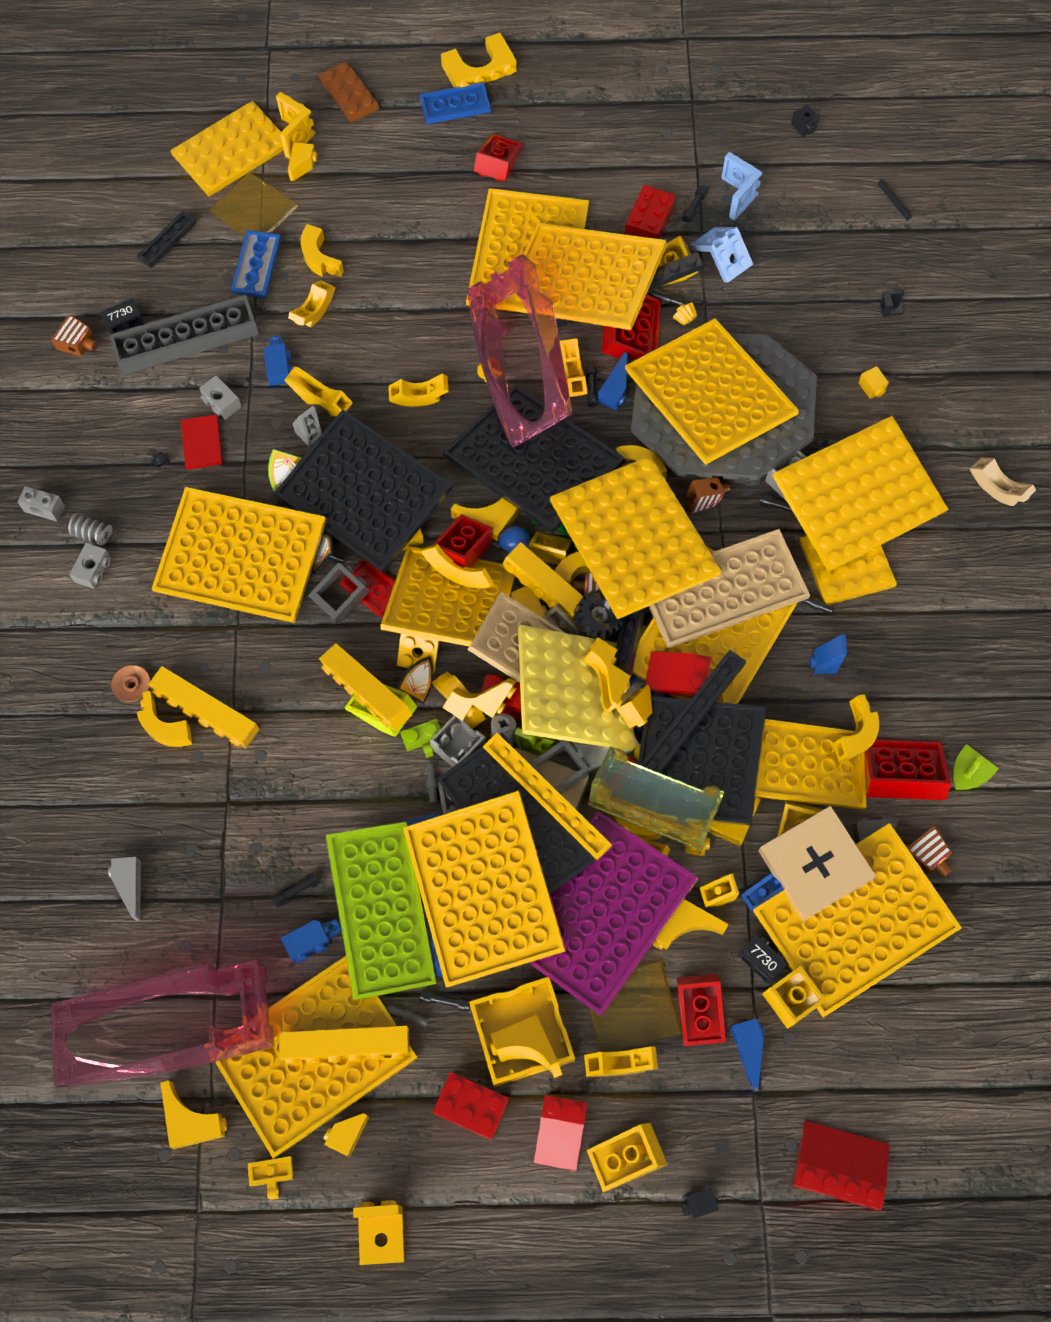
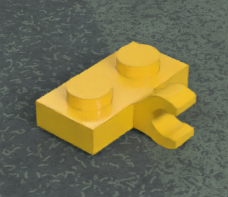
(270, 1173)

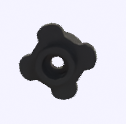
(160, 459)

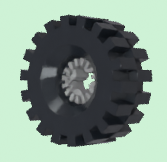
(585, 612)

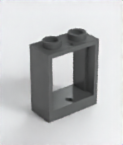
(350, 603)
(572, 751)

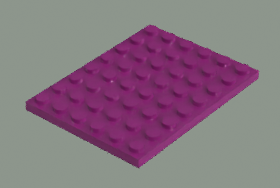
(613, 915)

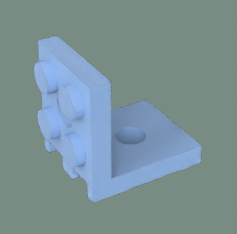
(744, 178)
(721, 244)

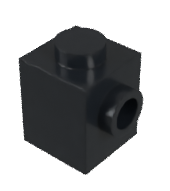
(804, 121)

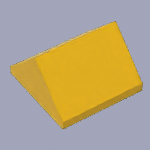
(550, 547)

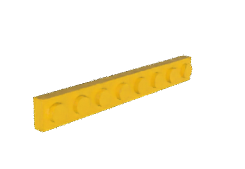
(547, 796)

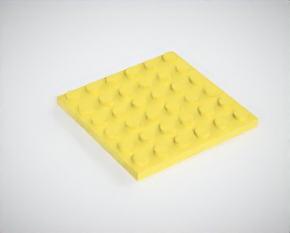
(564, 692)

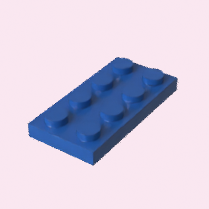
(455, 103)

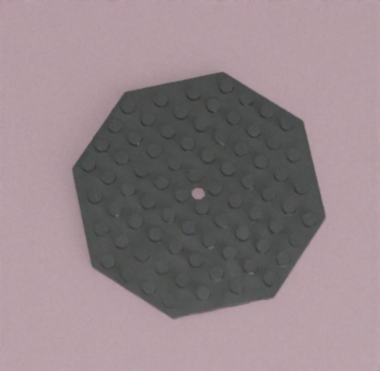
(757, 455)

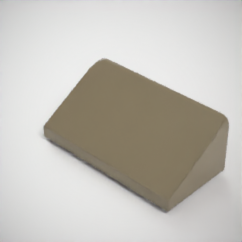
(561, 620)

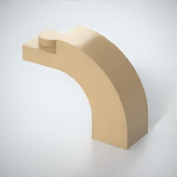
(998, 485)

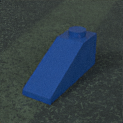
(614, 389)
(829, 656)
(762, 891)
(749, 1043)

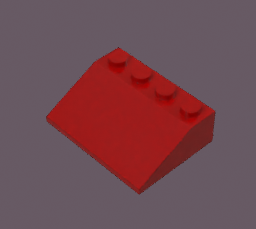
(642, 337)
(906, 770)
(841, 1166)

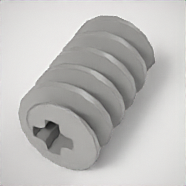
(89, 529)
(504, 724)

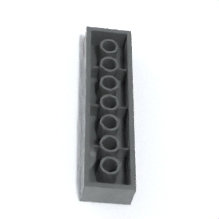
(183, 334)

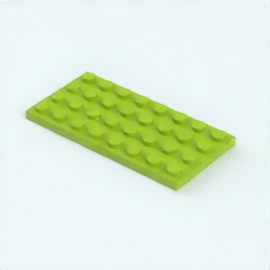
(380, 911)

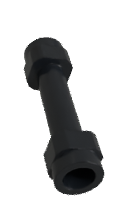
(700, 194)
(592, 397)
(767, 501)
(280, 898)
(427, 997)

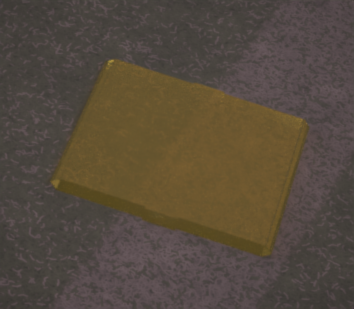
(253, 206)
(639, 1012)

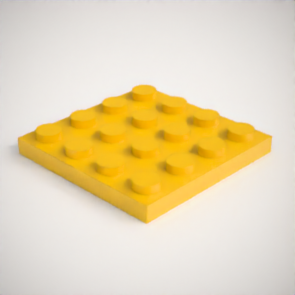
(854, 579)

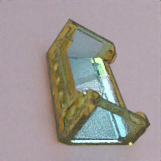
(654, 800)

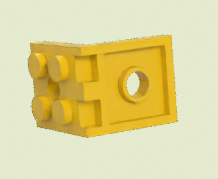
(299, 123)
(406, 652)
(377, 1220)

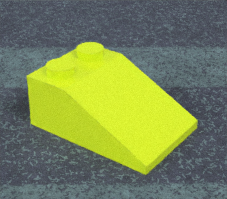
(362, 712)

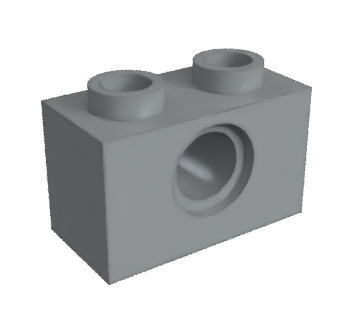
(217, 389)
(41, 503)
(90, 556)

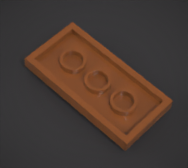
(348, 91)

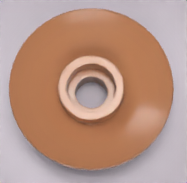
(124, 678)

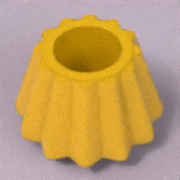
(685, 314)

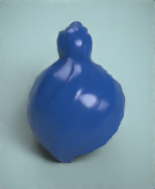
(512, 537)

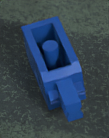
(277, 361)
(310, 939)

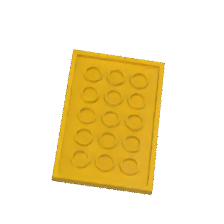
(229, 148)
(803, 766)

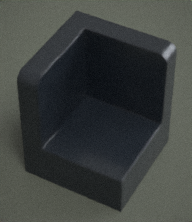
(891, 303)

